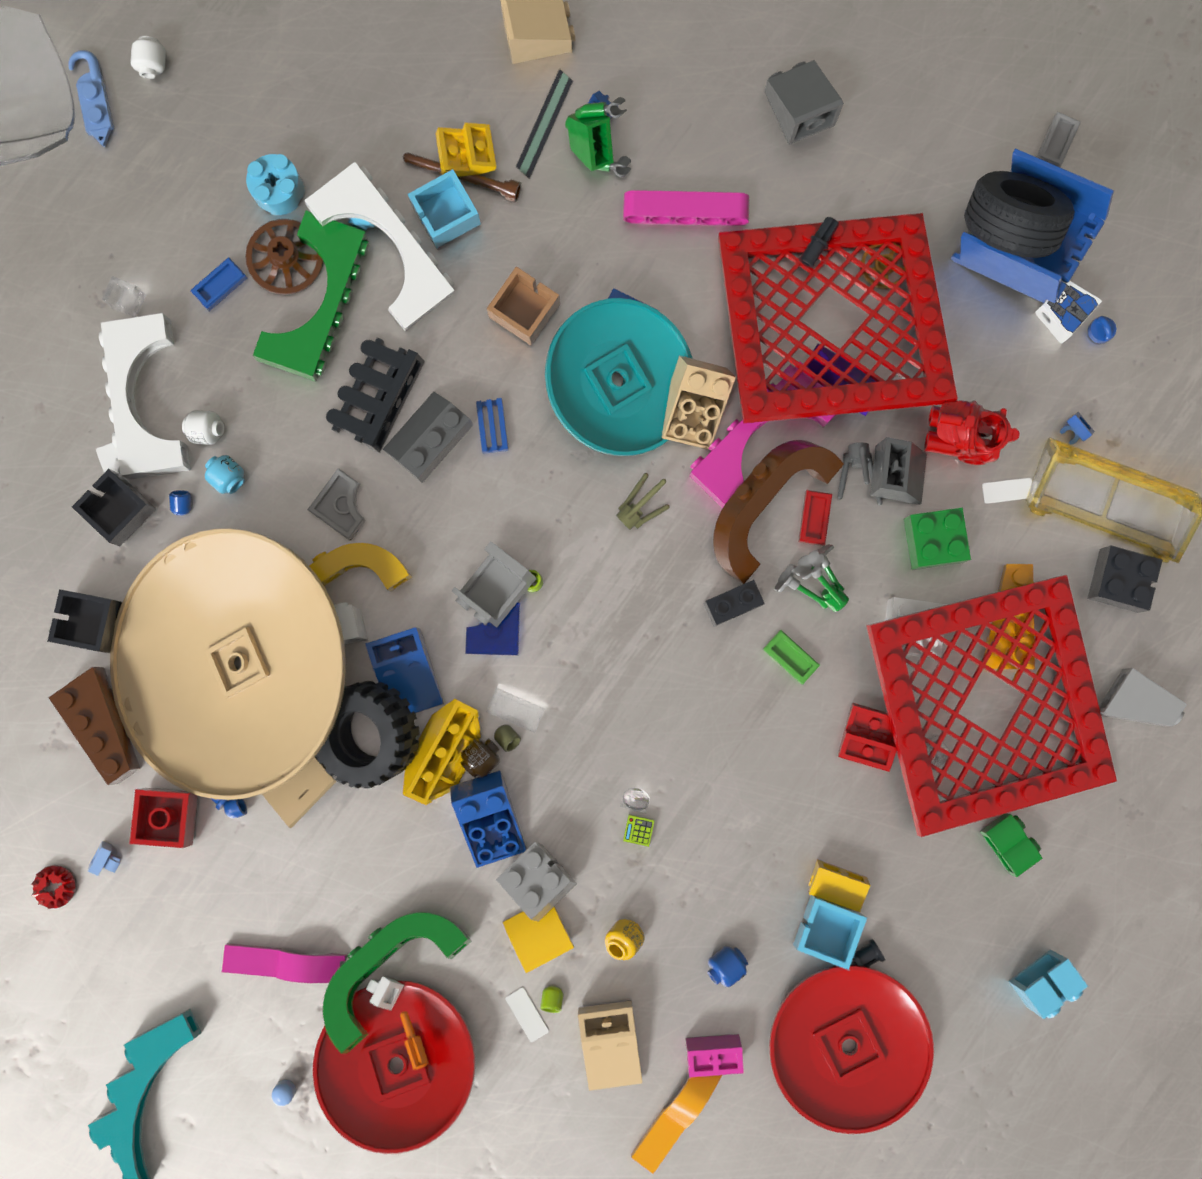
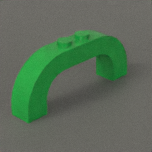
(338, 999)

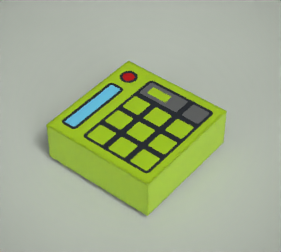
(638, 830)

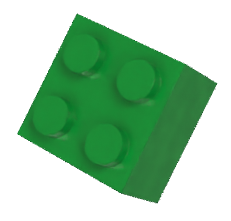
(937, 538)

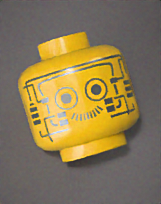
(624, 939)

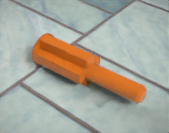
(413, 1044)

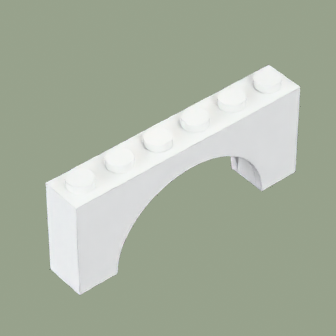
(354, 196)
(127, 348)

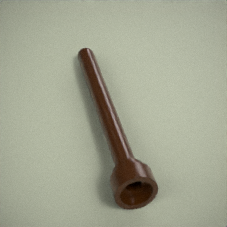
(508, 189)

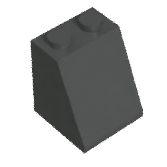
(803, 101)

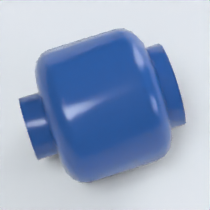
(727, 966)

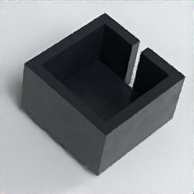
(116, 512)
(1124, 579)
(89, 621)

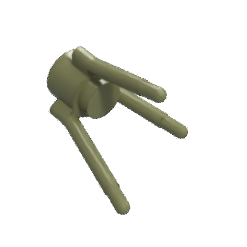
(631, 514)

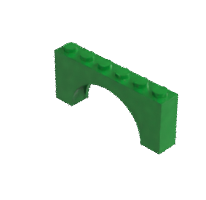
(305, 348)

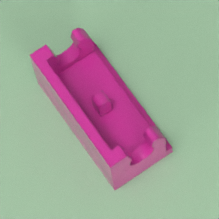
(714, 1055)

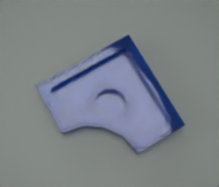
(495, 640)

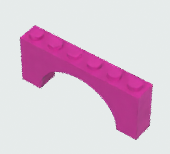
(721, 469)

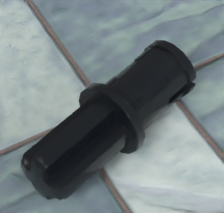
(819, 242)

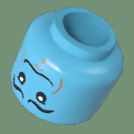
(224, 474)

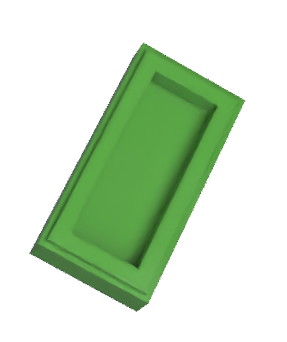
(791, 657)

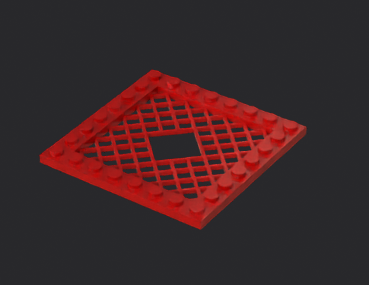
(856, 397)
(903, 712)

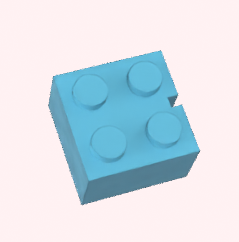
(444, 208)
(830, 932)
(1048, 984)

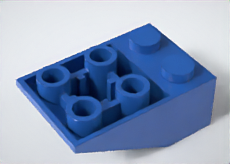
(406, 666)
(487, 819)

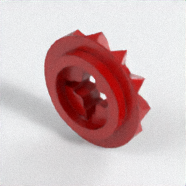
(63, 893)

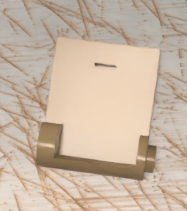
(300, 793)

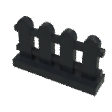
(392, 388)

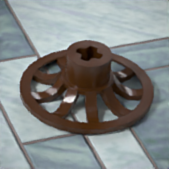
(282, 255)

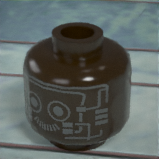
(480, 757)

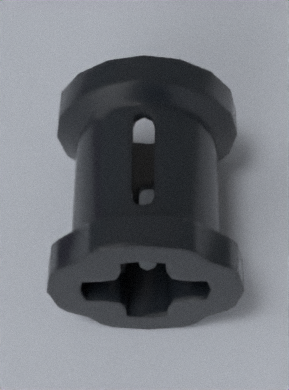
(868, 955)

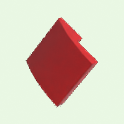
(868, 738)

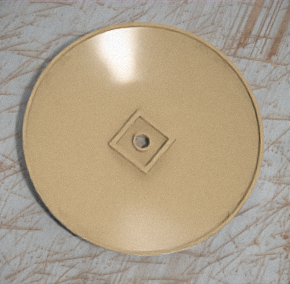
(176, 673)

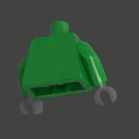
(591, 136)

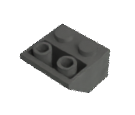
(898, 471)

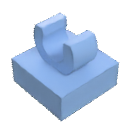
(103, 859)

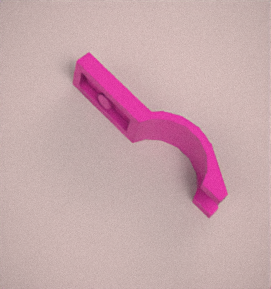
(280, 963)

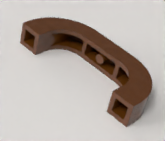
(757, 492)

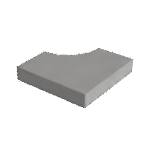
(337, 505)

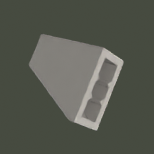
(1141, 700)

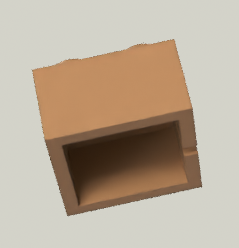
(521, 308)

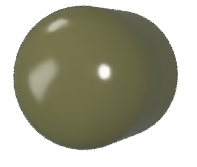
(506, 734)

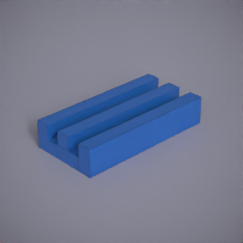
(489, 404)

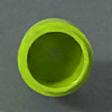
(552, 999)

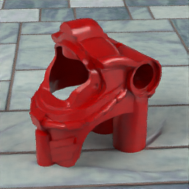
(960, 429)

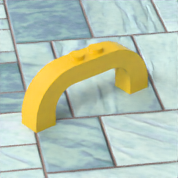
(354, 555)

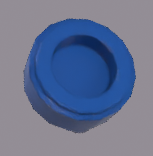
(1102, 330)

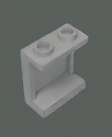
(495, 586)

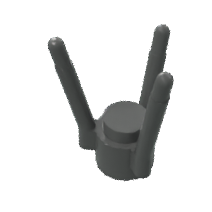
(860, 457)

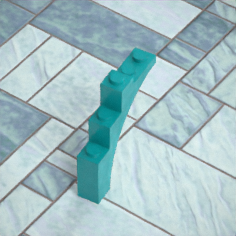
(123, 1125)

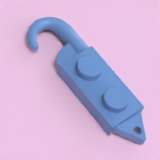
(93, 98)

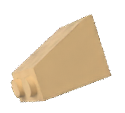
(537, 28)

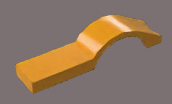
(673, 1121)

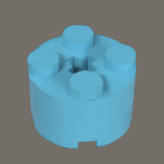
(273, 170)

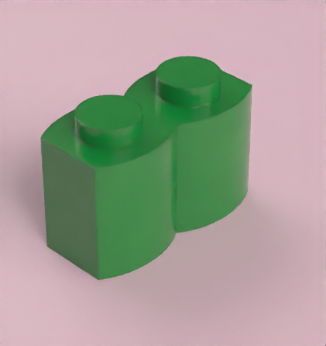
(1011, 844)

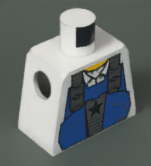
(1068, 312)

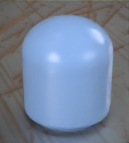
(283, 1092)

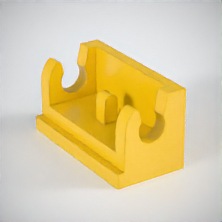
(838, 885)

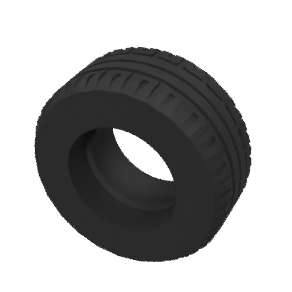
(1018, 214)

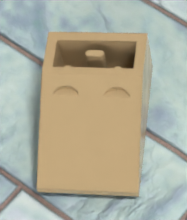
(696, 402)
(609, 1045)

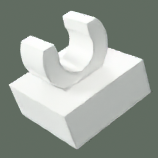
(384, 992)

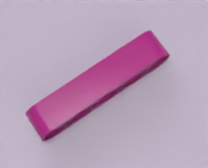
(686, 208)

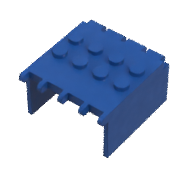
(1043, 276)

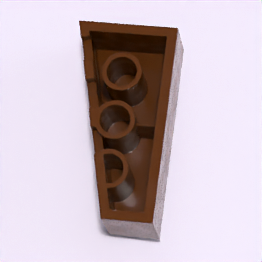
(93, 719)

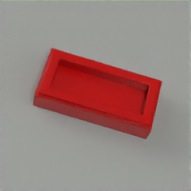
(815, 518)

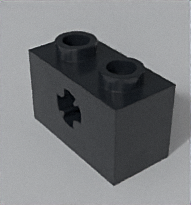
(734, 603)

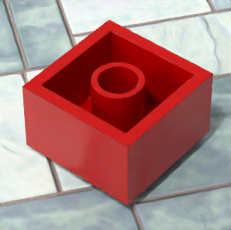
(163, 818)

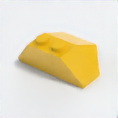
(439, 752)

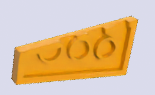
(1013, 576)

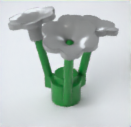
(810, 566)

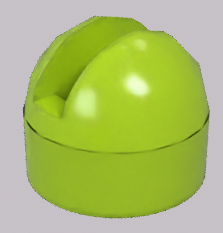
(539, 581)

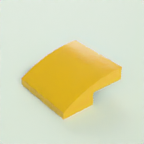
(466, 149)
(537, 941)

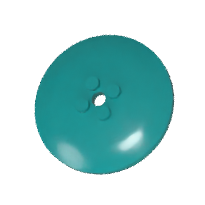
(579, 368)

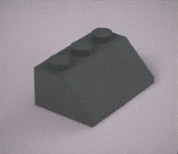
(428, 436)

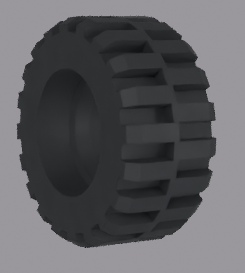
(396, 733)

